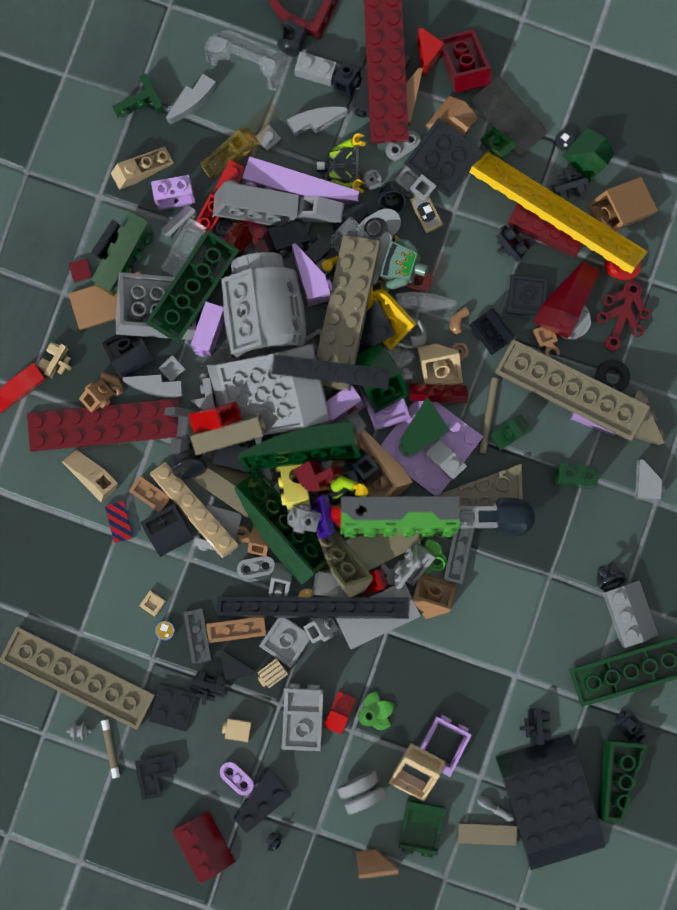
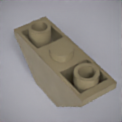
(649, 431)

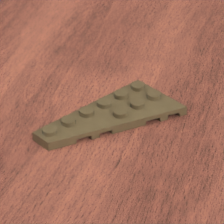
(490, 488)

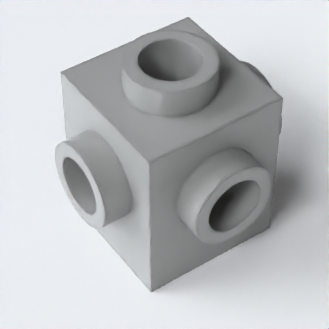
(303, 518)
(324, 628)

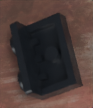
(492, 331)

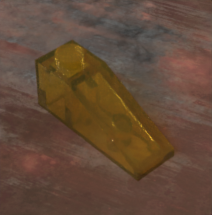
(233, 148)

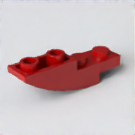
(232, 172)

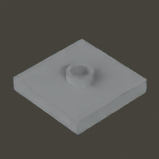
(285, 641)

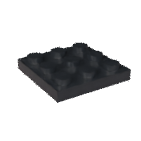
(444, 157)

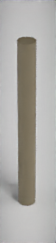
(488, 415)

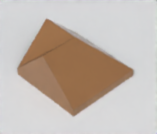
(455, 114)
(433, 595)
(375, 864)

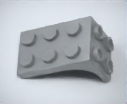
(302, 717)

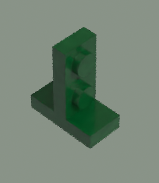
(139, 100)
(510, 432)

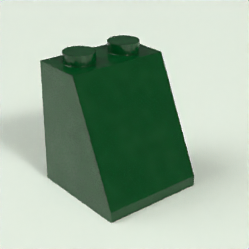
(379, 397)
(423, 430)

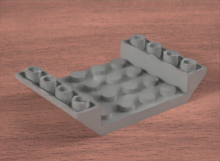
(280, 400)

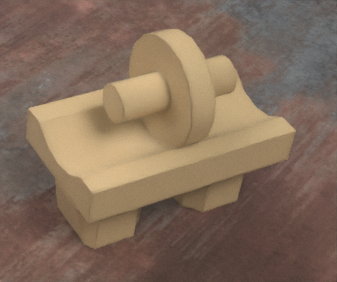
(59, 353)

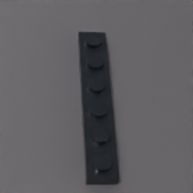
(330, 371)

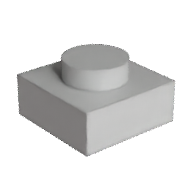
(268, 138)
(172, 369)

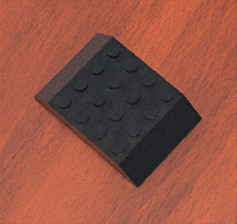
(550, 802)

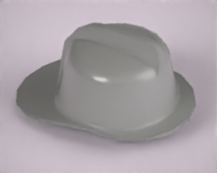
(381, 222)

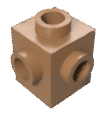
(96, 396)

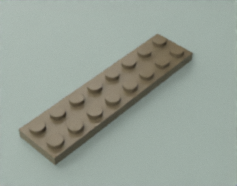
(348, 303)
(572, 390)
(77, 678)

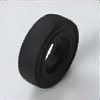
(615, 365)

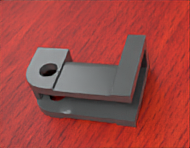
(184, 430)

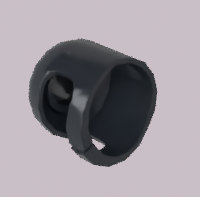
(292, 43)
(391, 188)

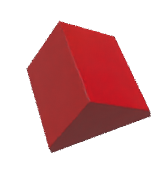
(429, 50)

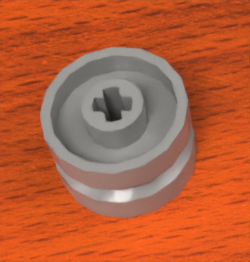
(362, 793)

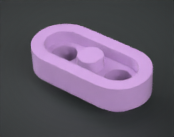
(236, 778)

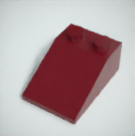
(465, 61)

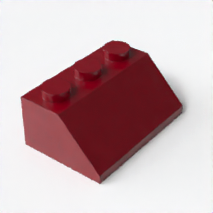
(203, 846)

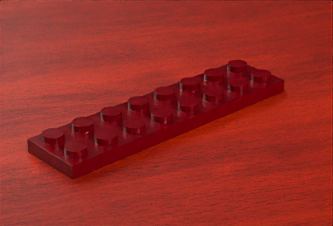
(386, 71)
(104, 426)

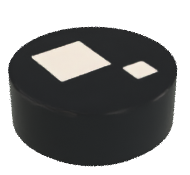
(564, 140)

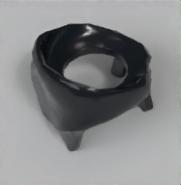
(610, 577)

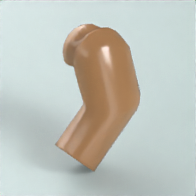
(456, 320)
(114, 382)

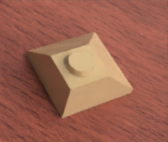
(440, 365)

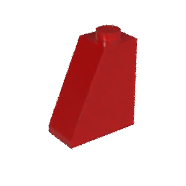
(214, 417)

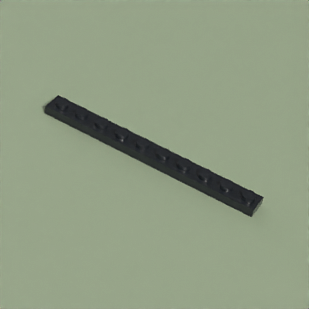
(313, 607)

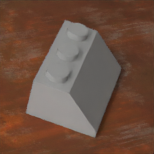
(630, 614)

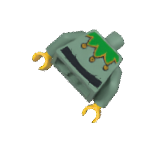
(400, 265)

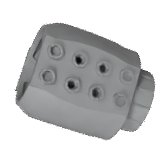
(262, 306)

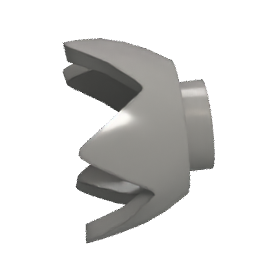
(415, 338)

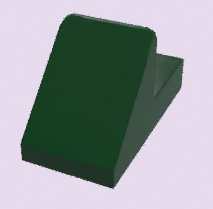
(498, 143)

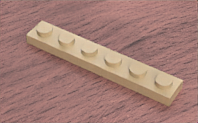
(194, 510)

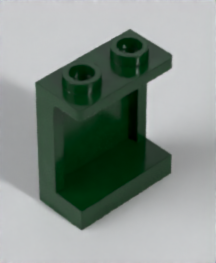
(576, 476)
(421, 828)

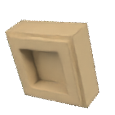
(152, 603)

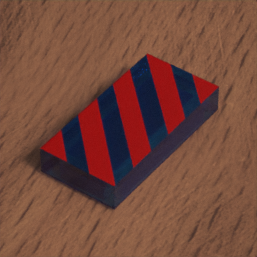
(119, 521)

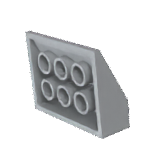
(135, 302)

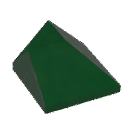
(589, 153)

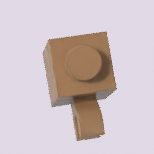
(256, 542)

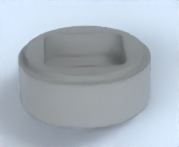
(371, 179)

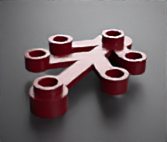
(624, 311)

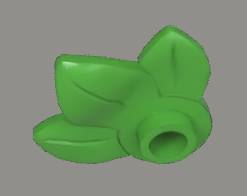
(435, 548)
(379, 711)

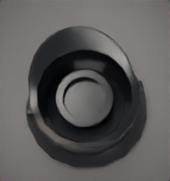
(188, 465)

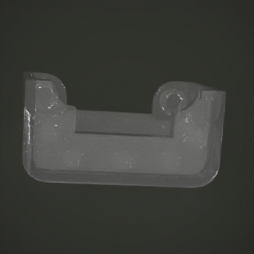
(226, 42)

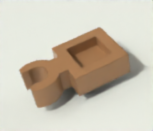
(546, 339)

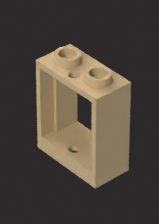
(423, 762)

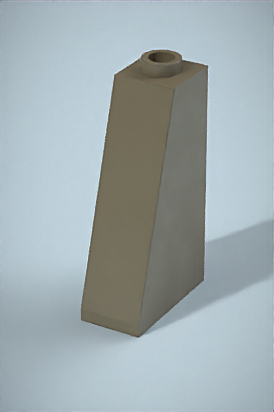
(232, 434)
(380, 549)

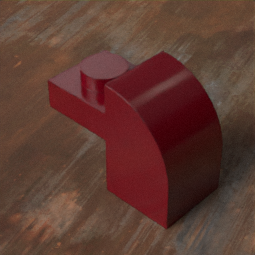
(314, 478)

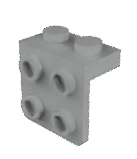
(228, 519)
(412, 566)

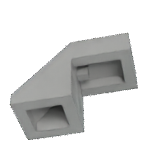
(415, 185)

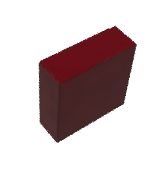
(80, 270)

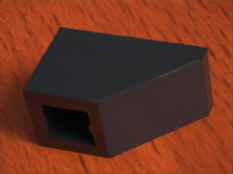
(365, 468)

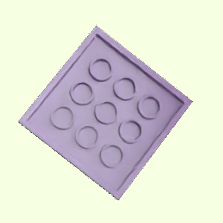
(420, 468)

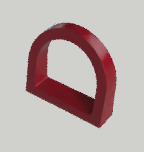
(314, 29)

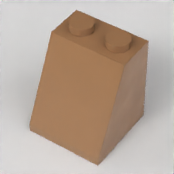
(623, 205)

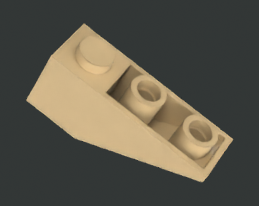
(140, 167)
(91, 475)

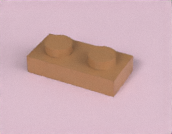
(149, 494)

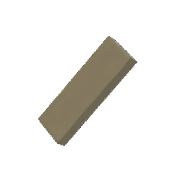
(487, 834)

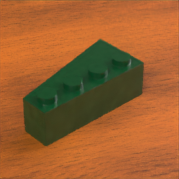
(123, 253)
(618, 777)

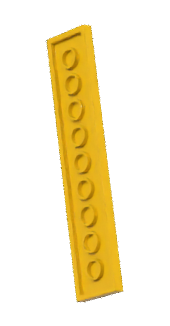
(558, 212)

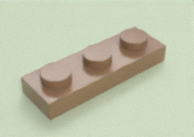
(235, 629)

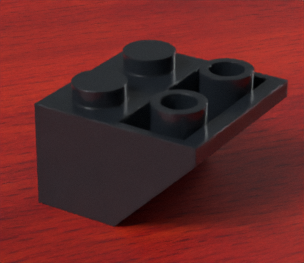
(167, 530)

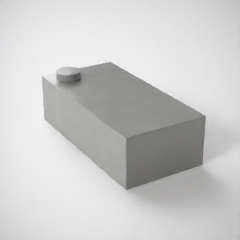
(255, 204)
(363, 630)

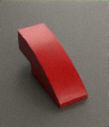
(20, 386)

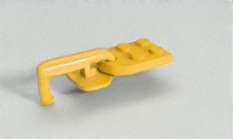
(398, 317)

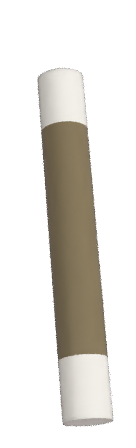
(110, 748)

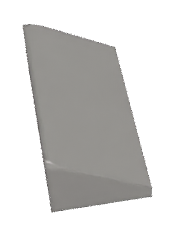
(176, 224)

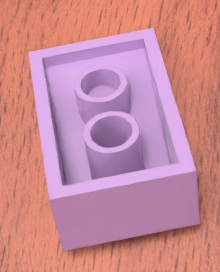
(313, 280)

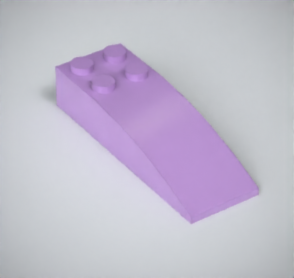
(278, 178)

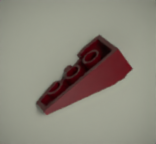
(566, 303)

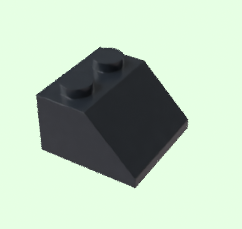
(127, 353)

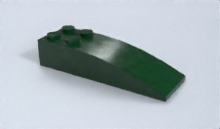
(192, 286)
(299, 446)
(297, 551)
(626, 672)

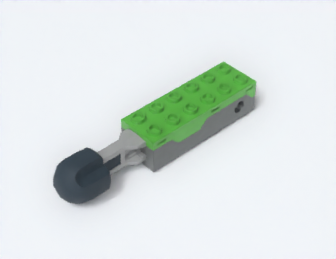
(428, 516)

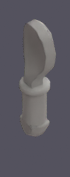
(488, 804)

